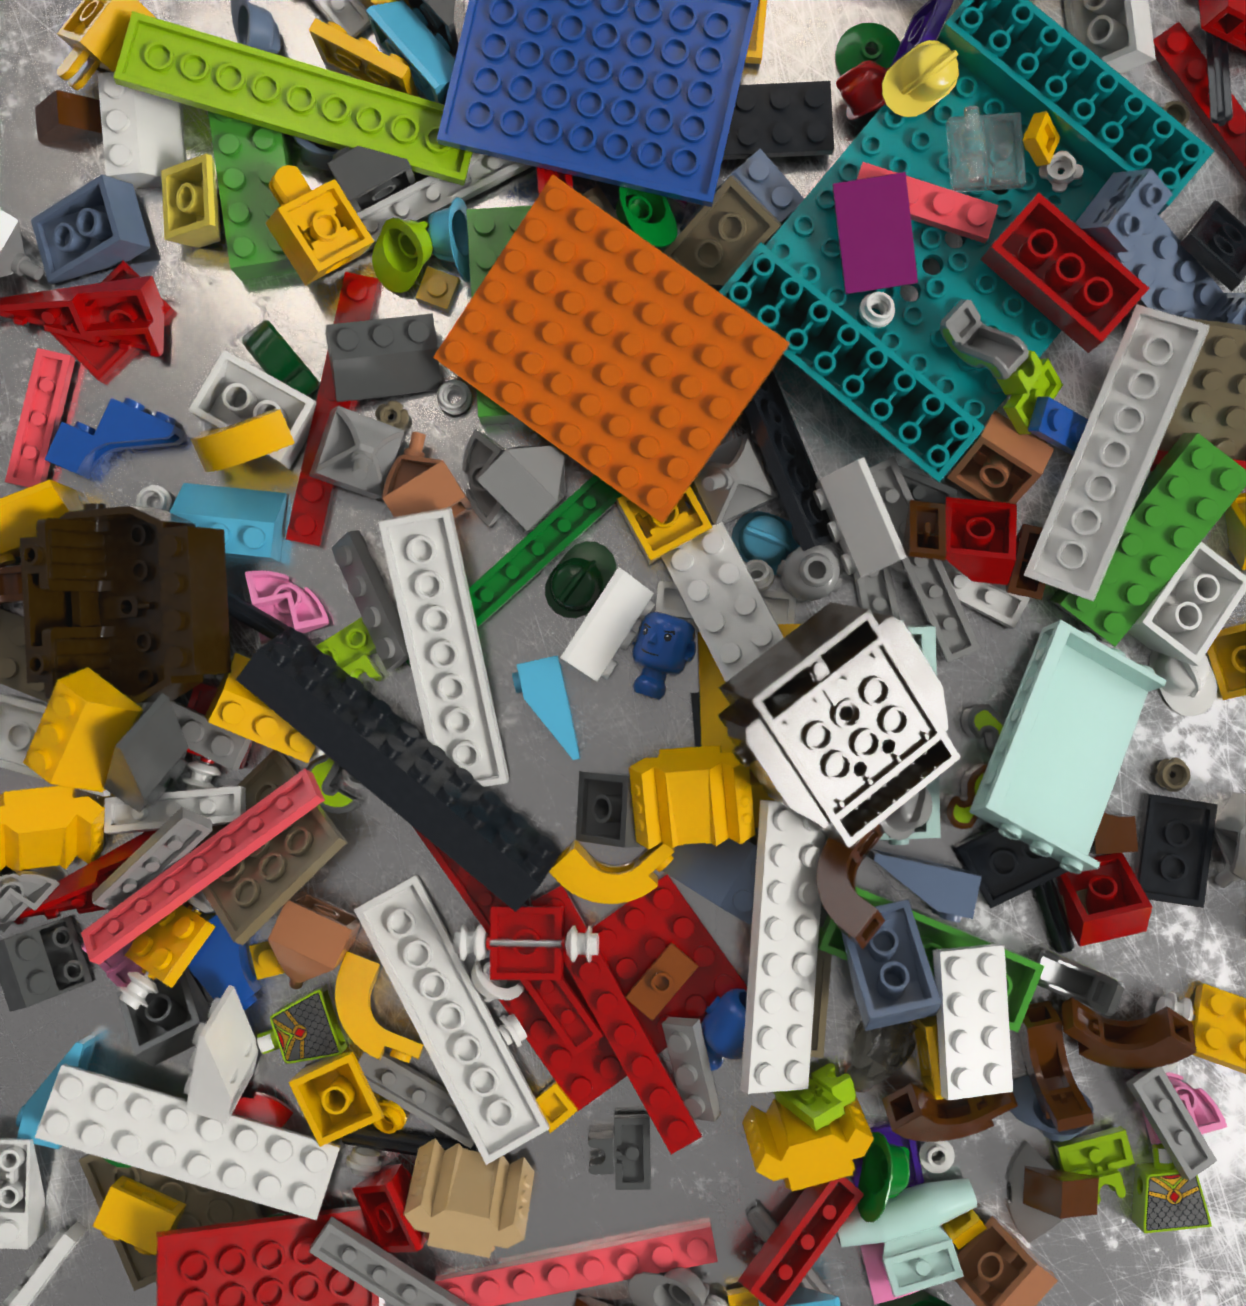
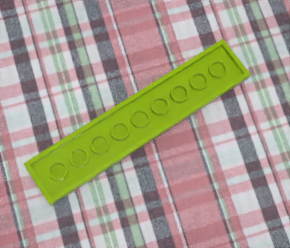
(285, 95)

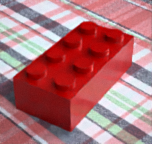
(1064, 273)

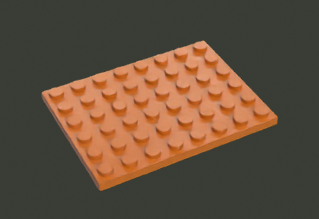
(610, 349)

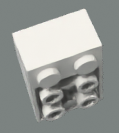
(222, 1059)
(20, 1195)

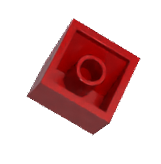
(981, 538)
(1114, 909)
(383, 1205)

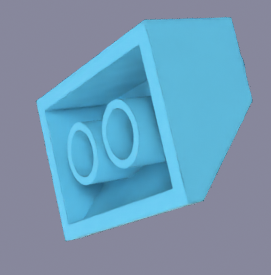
(407, 35)
(250, 518)

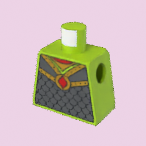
(305, 1029)
(1164, 1198)

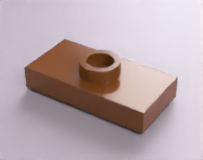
(661, 981)

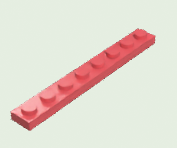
(202, 866)
(582, 1267)

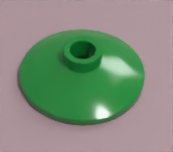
(852, 46)

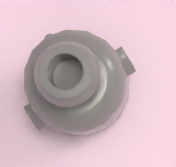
(810, 573)

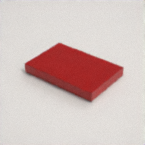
(103, 356)

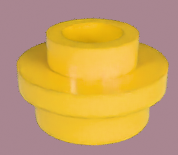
(393, 1118)

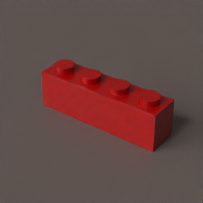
(799, 1240)

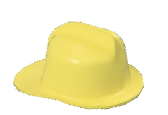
(920, 78)

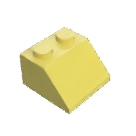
(191, 202)

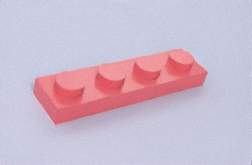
(943, 207)
(40, 417)

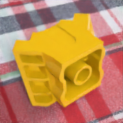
(691, 798)
(49, 828)
(795, 1152)

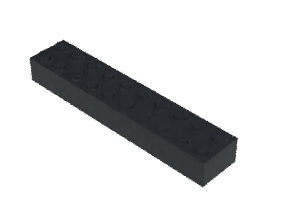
(400, 766)

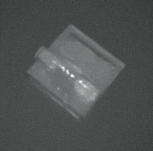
(985, 151)

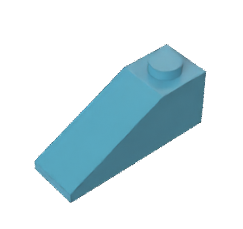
(546, 694)
(32, 1112)

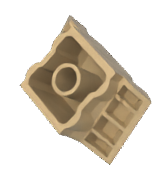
(466, 1202)

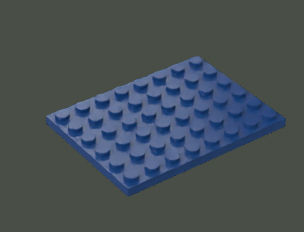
(602, 88)

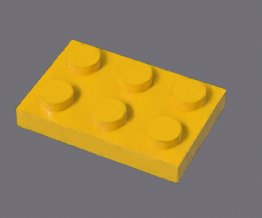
(361, 58)

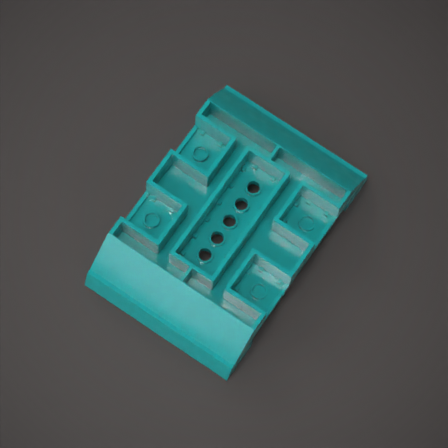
(905, 373)

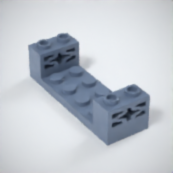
(1128, 227)

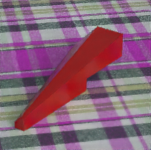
(111, 311)
(77, 888)

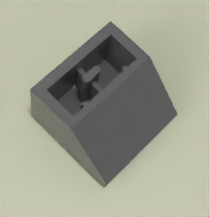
(42, 964)

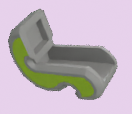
(981, 344)

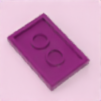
(875, 233)

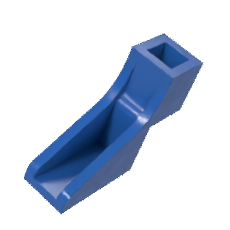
(120, 428)

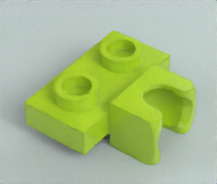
(1030, 380)
(352, 650)
(822, 1100)
(1098, 1155)

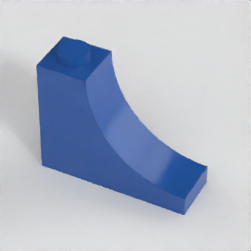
(223, 964)

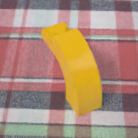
(242, 441)
(608, 883)
(354, 1010)

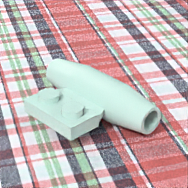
(915, 1247)

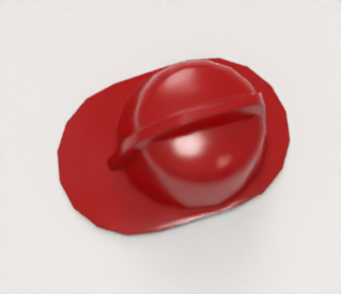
(862, 88)

